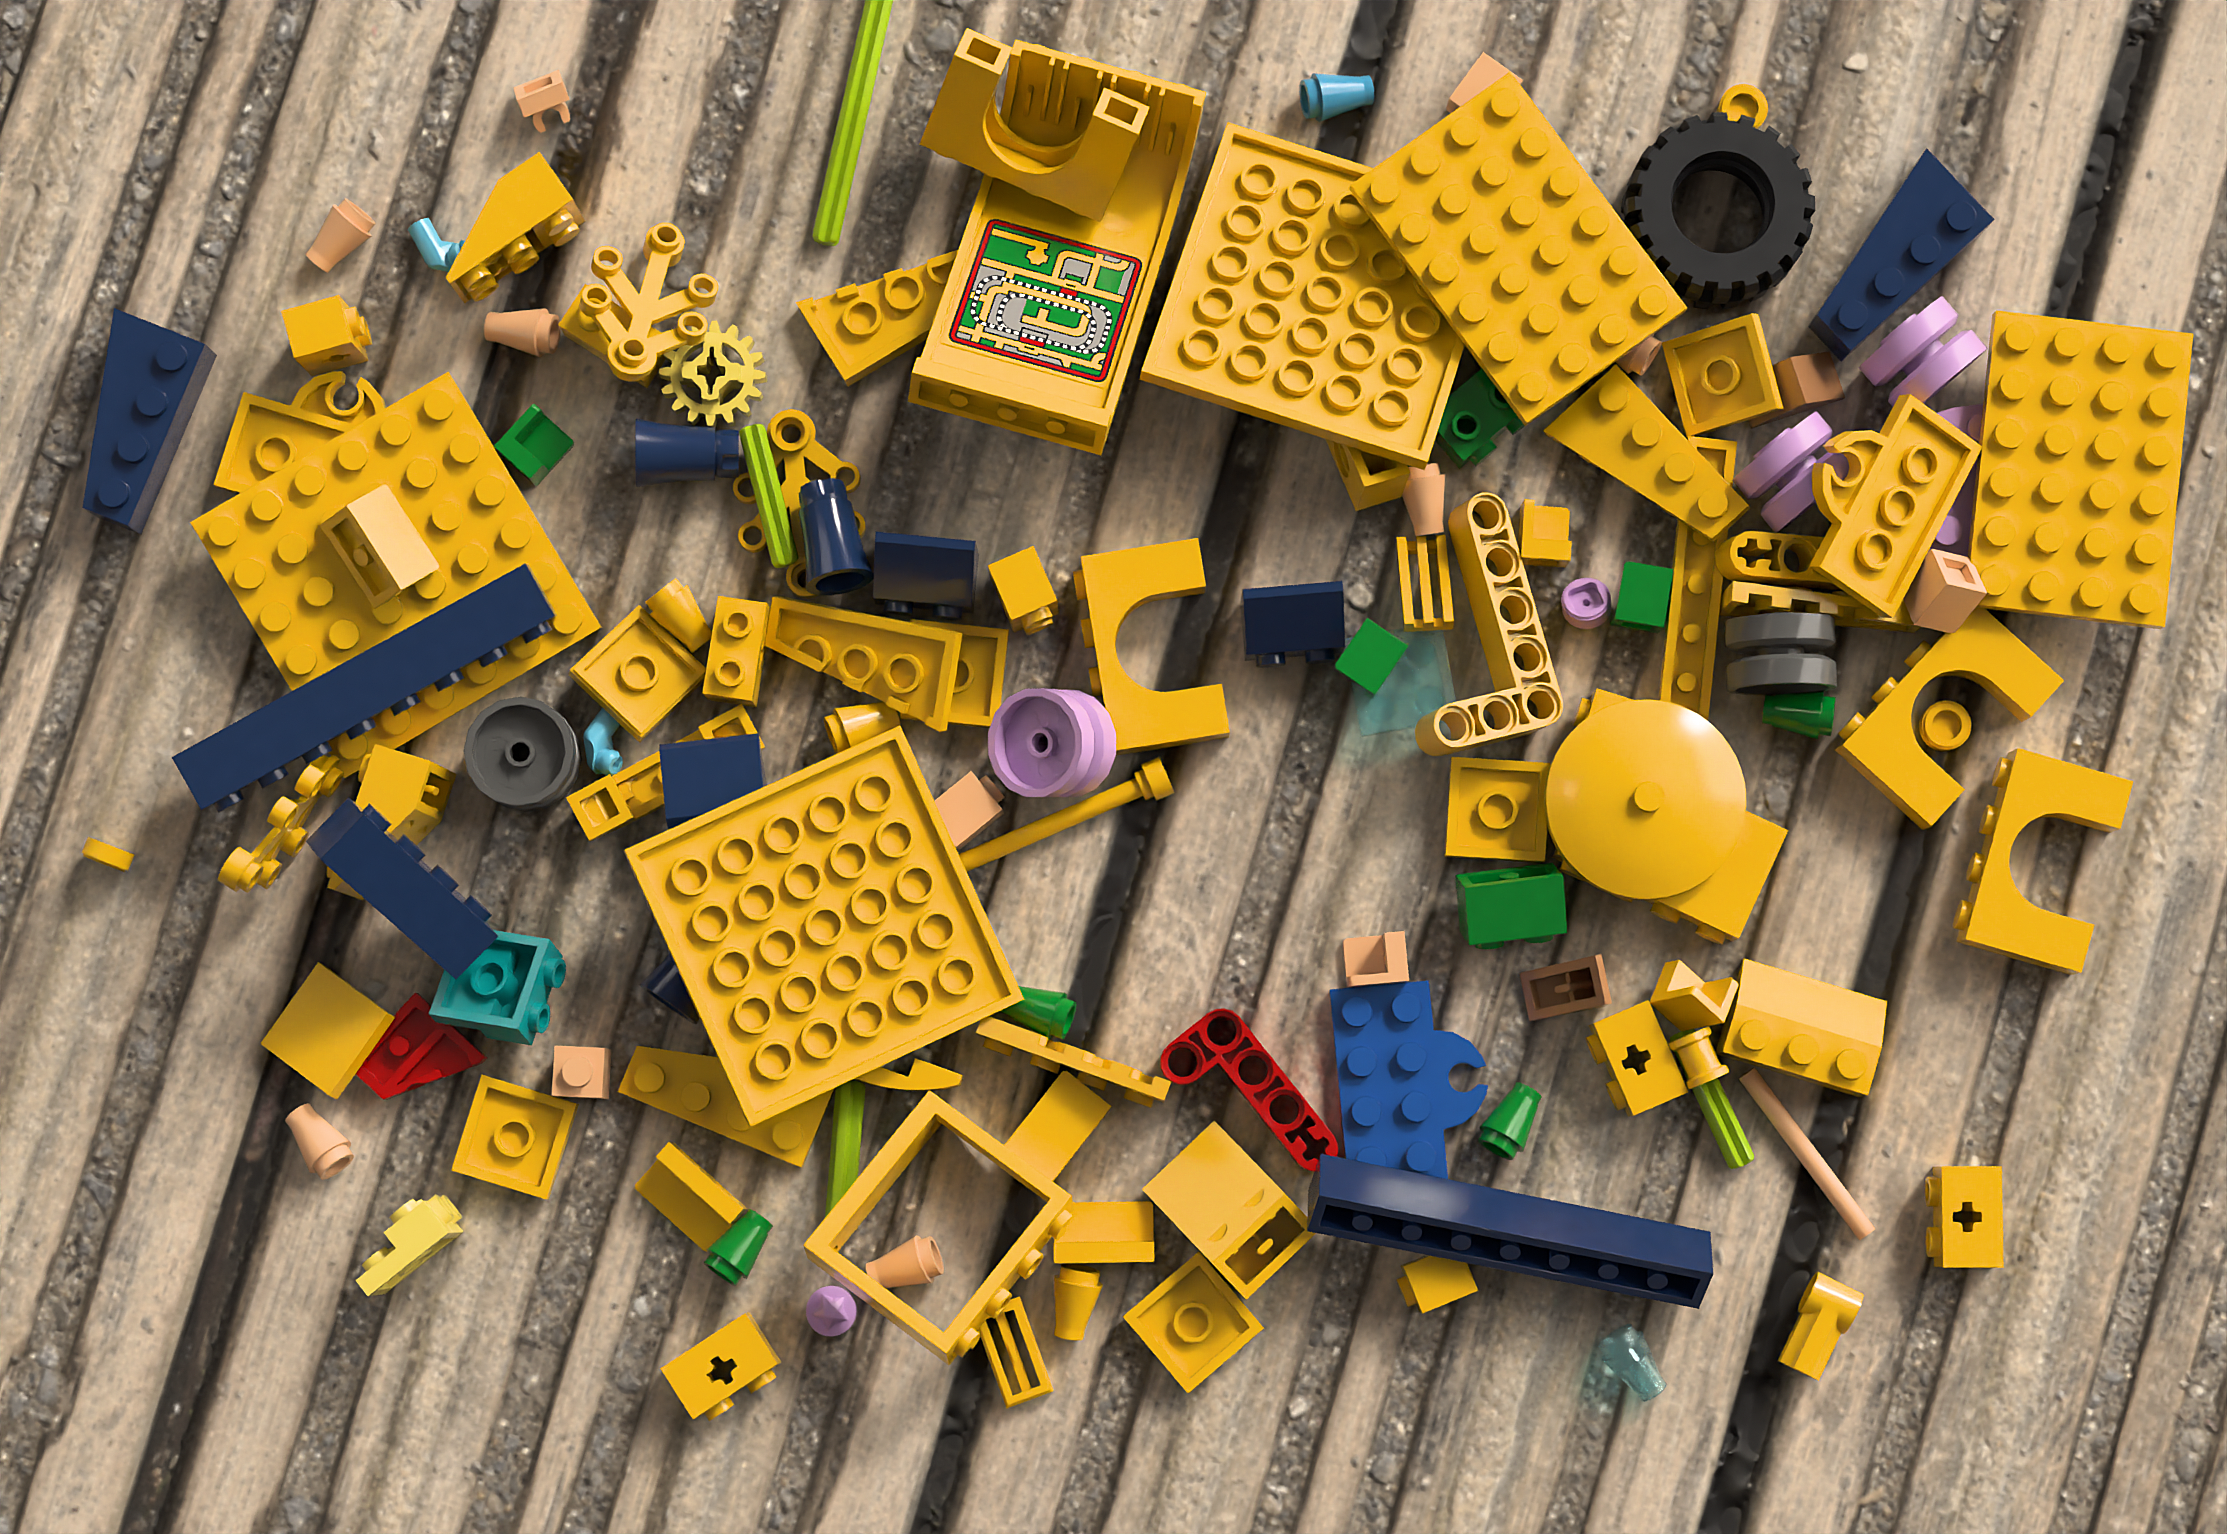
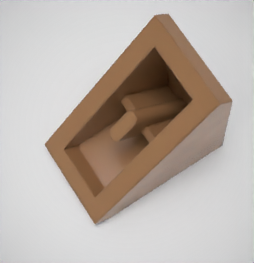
(1803, 385)
(1565, 988)

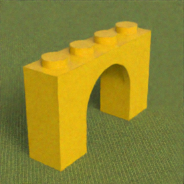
(972, 132)
(1114, 588)
(1883, 741)
(1728, 896)
(1996, 912)

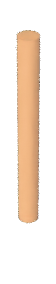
(1806, 1153)

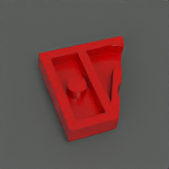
(416, 1052)

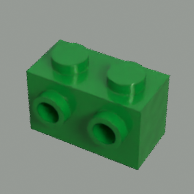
(1474, 419)
(1511, 905)

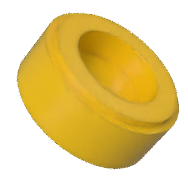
(1746, 101)
(1945, 725)
(107, 854)

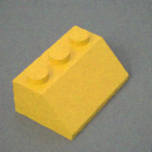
(1804, 1028)

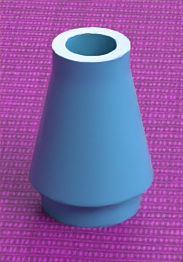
(1332, 95)

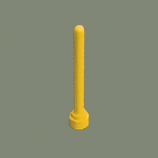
(1149, 782)

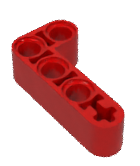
(1258, 1096)

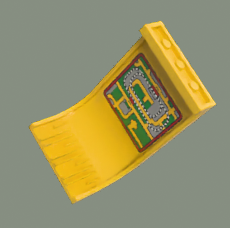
(1049, 299)

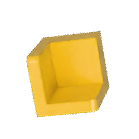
(1544, 535)
(1689, 1000)

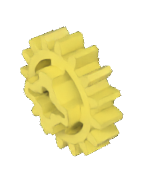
(736, 377)

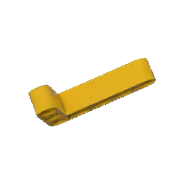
(1497, 637)

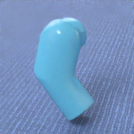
(435, 252)
(599, 745)

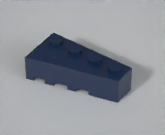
(1909, 245)
(141, 416)
(403, 887)

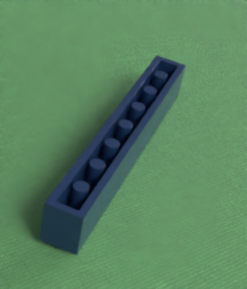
(365, 687)
(1509, 1231)

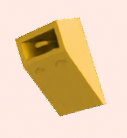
(517, 222)
(406, 792)
(1230, 1209)

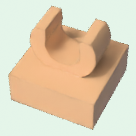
(543, 94)

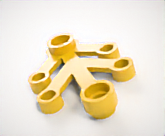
(646, 308)
(793, 457)
(287, 816)

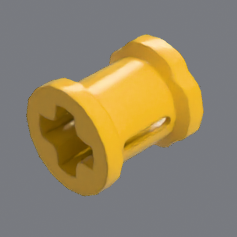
(1698, 1057)

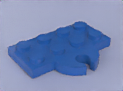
(1397, 1077)

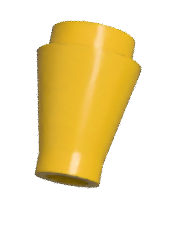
(680, 615)
(858, 724)
(1075, 1297)

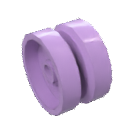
(1921, 356)
(1789, 465)
(1051, 743)

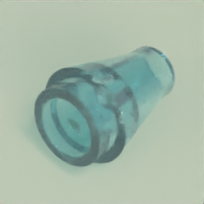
(1631, 1359)

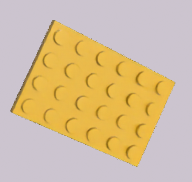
(1517, 248)
(2079, 468)

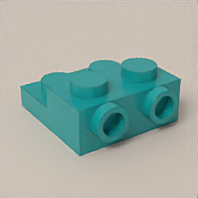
(503, 989)

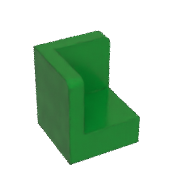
(534, 445)
(1642, 597)
(1371, 657)

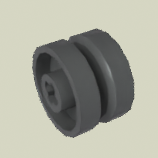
(1780, 647)
(494, 762)

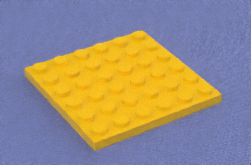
(1303, 307)
(461, 506)
(823, 925)

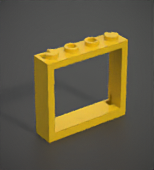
(875, 1181)

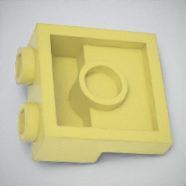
(417, 1235)

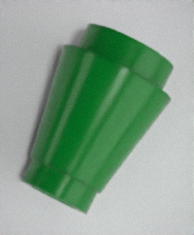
(1801, 713)
(1043, 1012)
(1510, 1122)
(738, 1248)

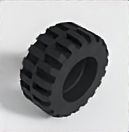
(1755, 160)

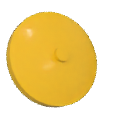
(1645, 799)

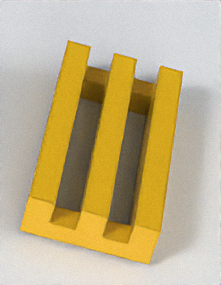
(1422, 548)
(1027, 1392)

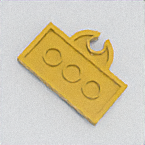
(274, 434)
(1889, 501)

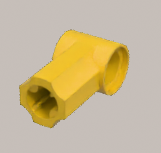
(1824, 1314)

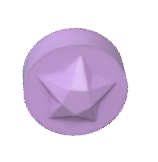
(1586, 603)
(831, 1310)

